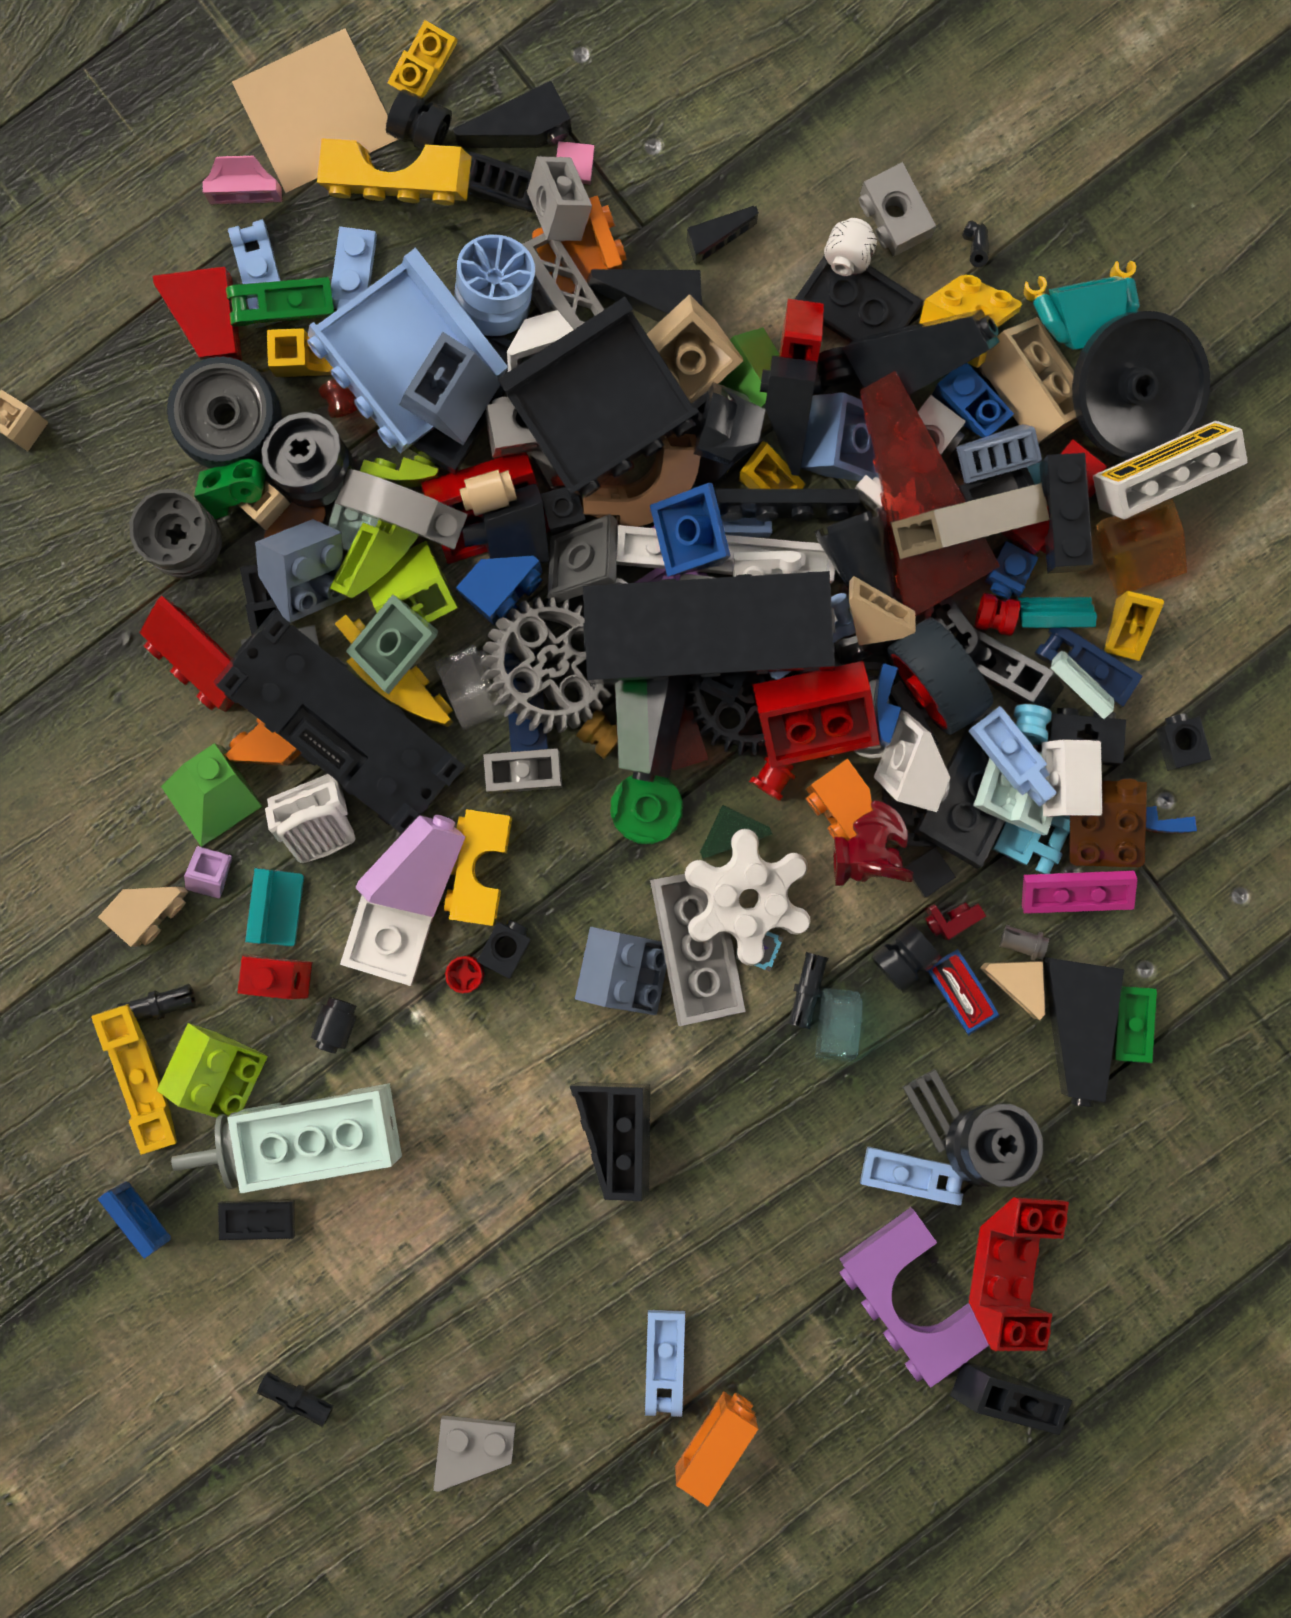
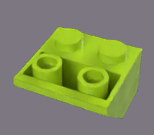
(416, 582)
(211, 1073)

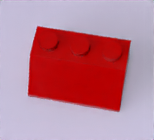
(446, 491)
(189, 649)
(817, 714)

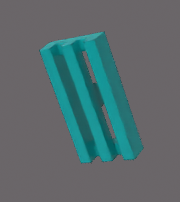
(1057, 612)

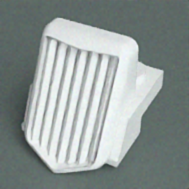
(311, 819)

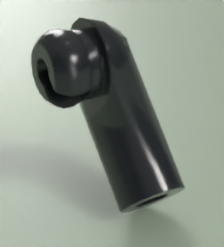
(980, 245)

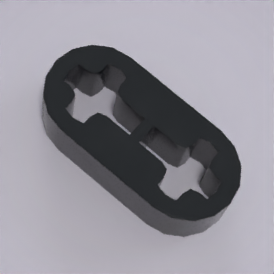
(959, 624)

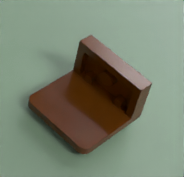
(1118, 833)

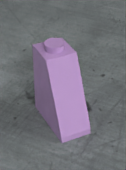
(415, 867)

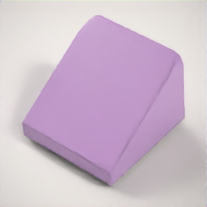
(207, 872)

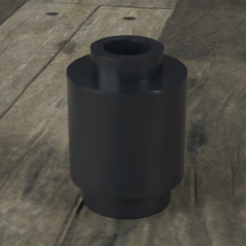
(334, 1025)

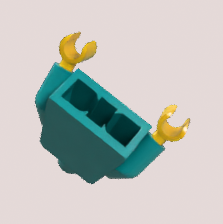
(1080, 309)

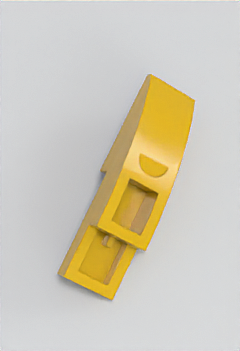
(410, 690)

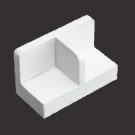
(1074, 776)

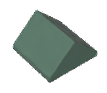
(392, 643)

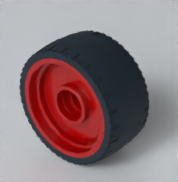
(941, 676)

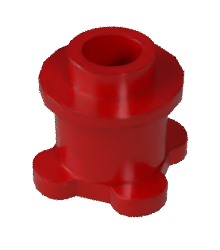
(773, 780)

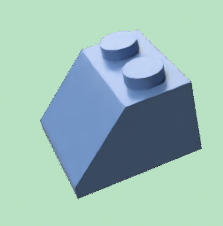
(838, 439)

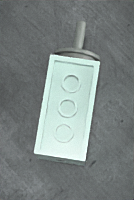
(302, 1141)

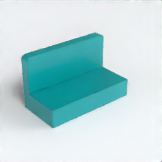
(274, 907)

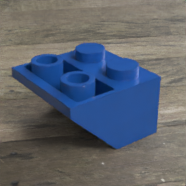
(499, 583)

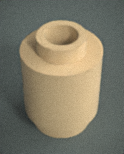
(488, 492)

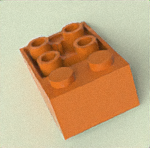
(841, 798)

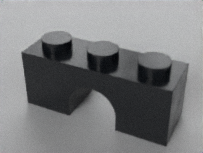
(1069, 532)

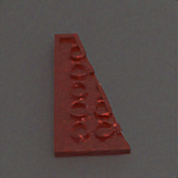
(914, 483)

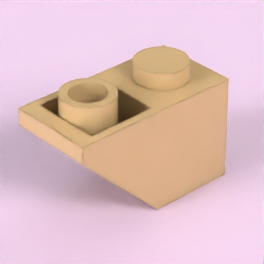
(139, 912)

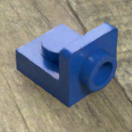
(1013, 571)

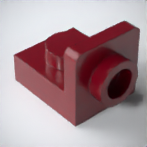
(960, 919)

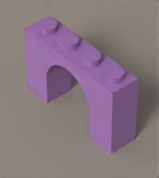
(873, 1268)

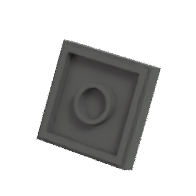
(582, 558)

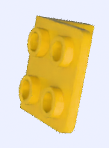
(968, 295)

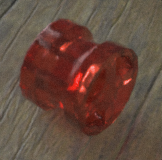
(340, 400)

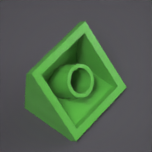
(757, 354)

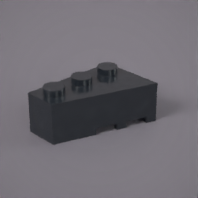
(618, 1135)

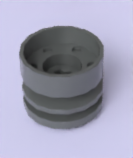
(165, 517)

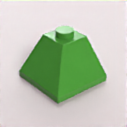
(211, 794)

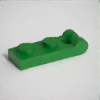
(281, 301)

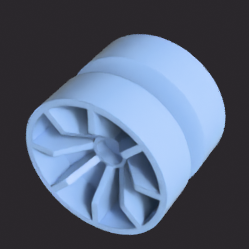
(495, 283)

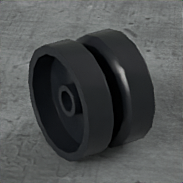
(306, 459)
(994, 1145)

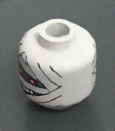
(850, 247)

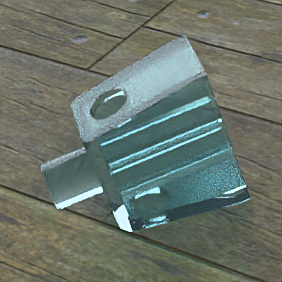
(839, 1024)

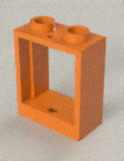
(716, 1447)

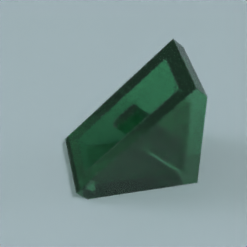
(725, 826)

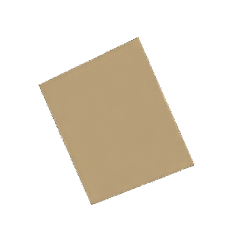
(310, 98)

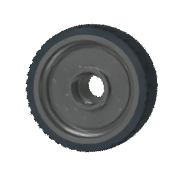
(203, 396)

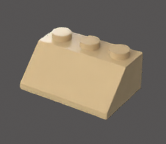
(694, 348)
(1032, 378)

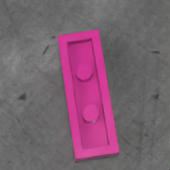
(1079, 892)

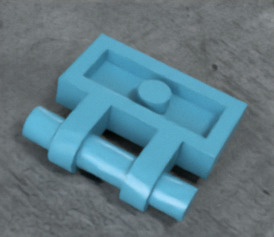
(1021, 843)

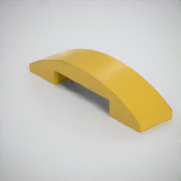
(137, 1077)

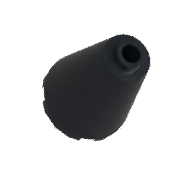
(861, 550)

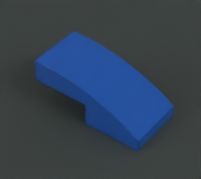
(885, 713)

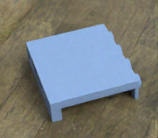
(385, 338)

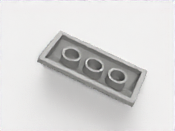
(700, 973)

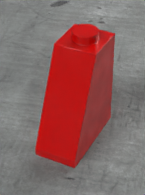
(202, 310)
(802, 330)

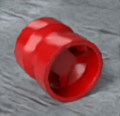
(997, 614)
(463, 979)

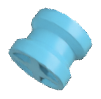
(1032, 722)

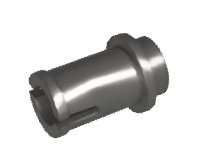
(1024, 942)

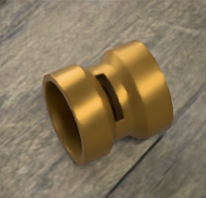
(600, 733)

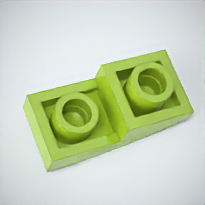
(410, 472)

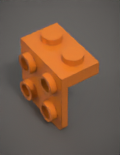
(594, 250)

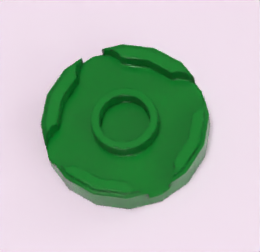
(646, 810)

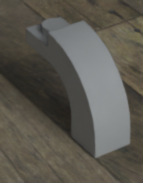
(401, 507)

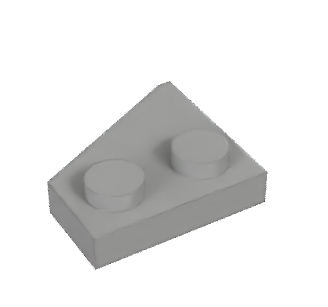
(471, 1449)

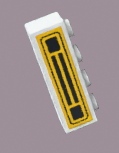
(1170, 469)

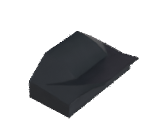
(728, 424)

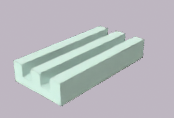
(1083, 684)

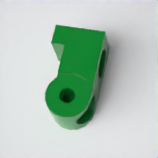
(230, 486)

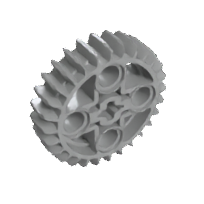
(531, 666)

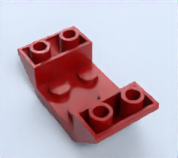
(1006, 1273)

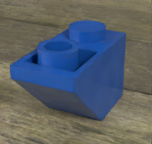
(972, 400)

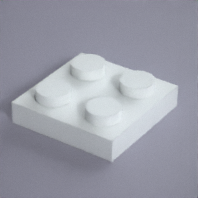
(386, 942)

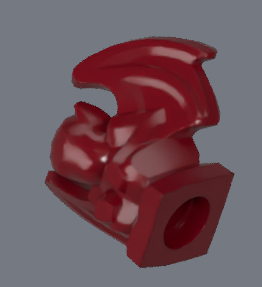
(867, 852)

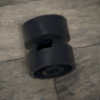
(414, 120)
(906, 957)

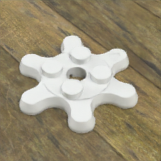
(726, 884)

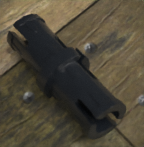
(808, 990)
(159, 1004)
(295, 1399)

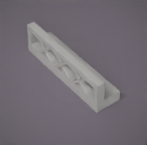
(545, 290)

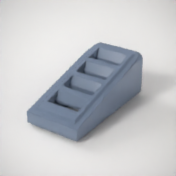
(1028, 445)

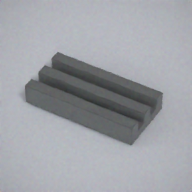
(920, 1082)

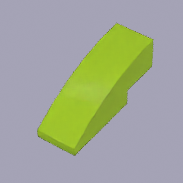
(371, 557)

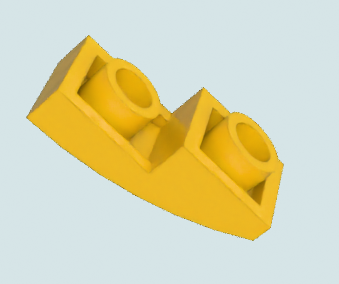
(424, 60)

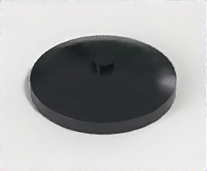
(1140, 383)

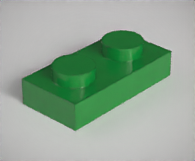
(1135, 1025)

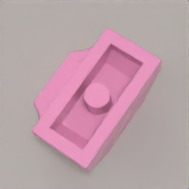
(240, 181)

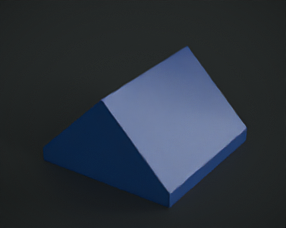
(690, 531)

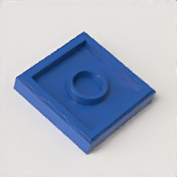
(135, 1219)

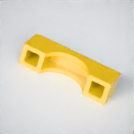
(436, 174)

